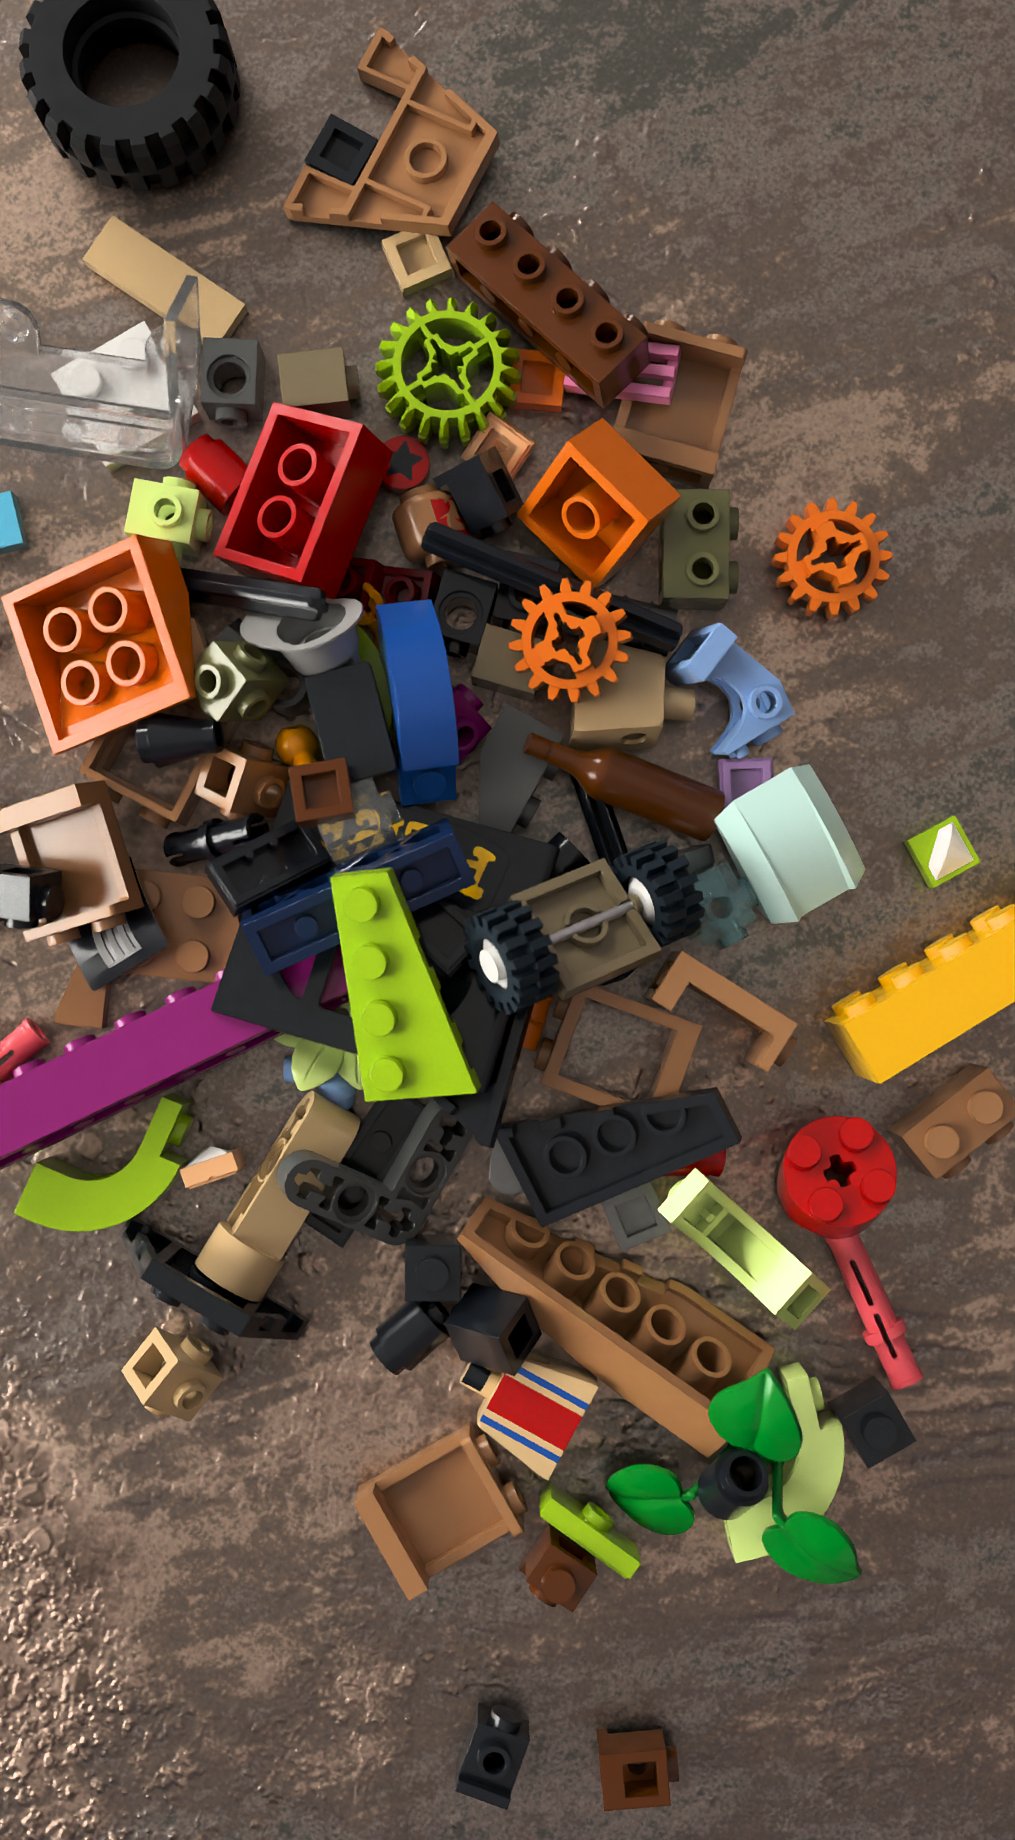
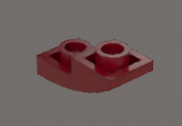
(392, 583)

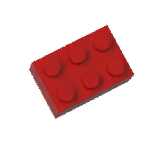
(303, 499)

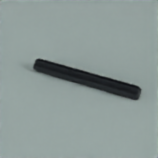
(529, 576)

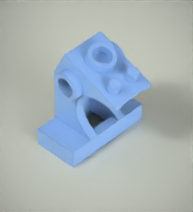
(715, 657)

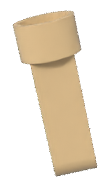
(252, 1242)

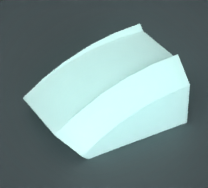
(790, 845)

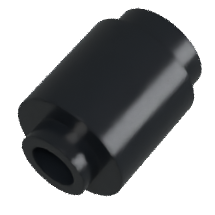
(410, 1335)
(733, 1484)

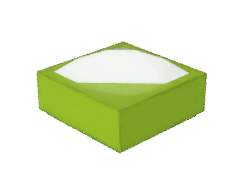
(942, 852)

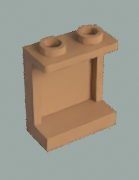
(687, 435)
(81, 836)
(774, 1030)
(440, 1507)

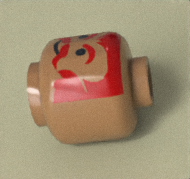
(414, 514)

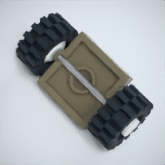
(583, 927)

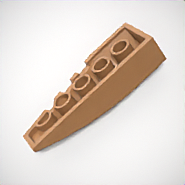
(634, 1333)

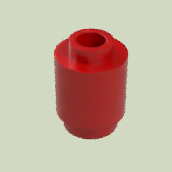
(214, 471)

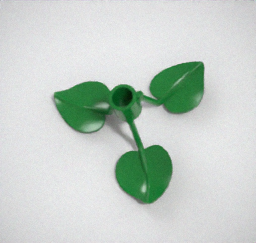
(763, 1421)

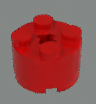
(850, 1149)

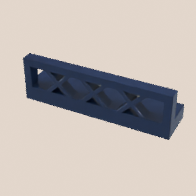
(304, 917)

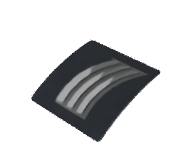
(118, 949)

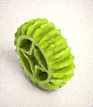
(481, 346)

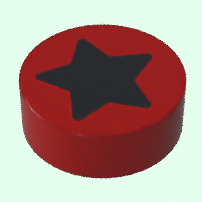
(408, 465)

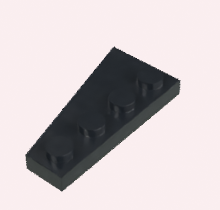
(609, 1149)

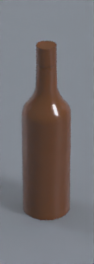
(636, 786)

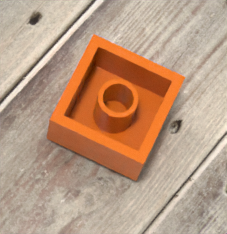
(597, 503)

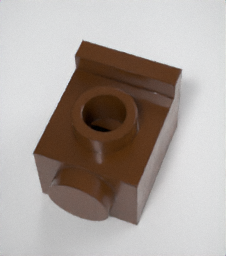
(558, 1569)
(635, 1785)

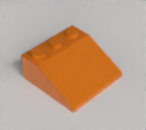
(105, 640)

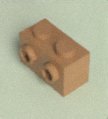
(955, 1122)

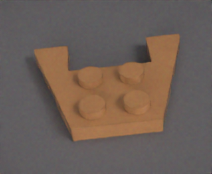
(421, 165)
(198, 938)

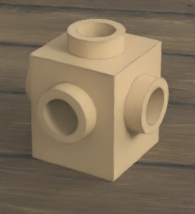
(172, 1374)

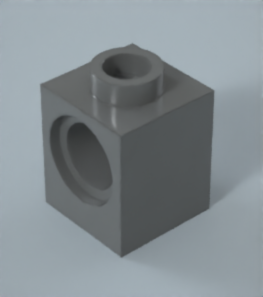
(227, 359)

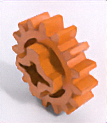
(823, 538)
(547, 653)

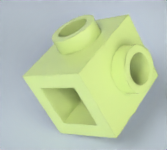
(170, 513)

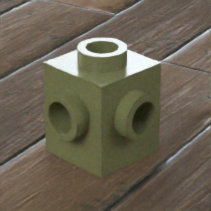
(237, 681)

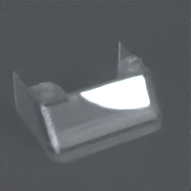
(99, 401)

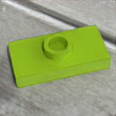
(589, 1528)

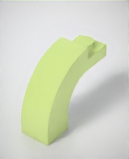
(744, 1248)
(808, 1478)

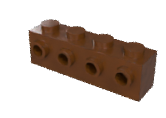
(550, 303)

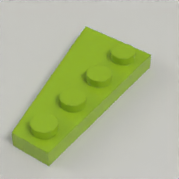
(394, 996)

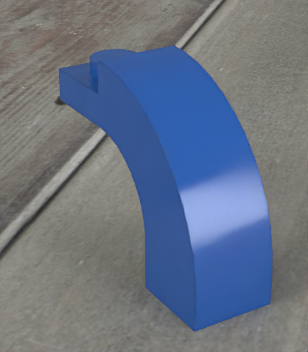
(420, 701)

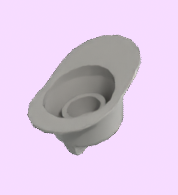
(308, 644)

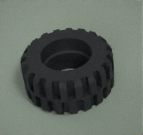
(139, 140)

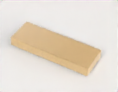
(156, 276)

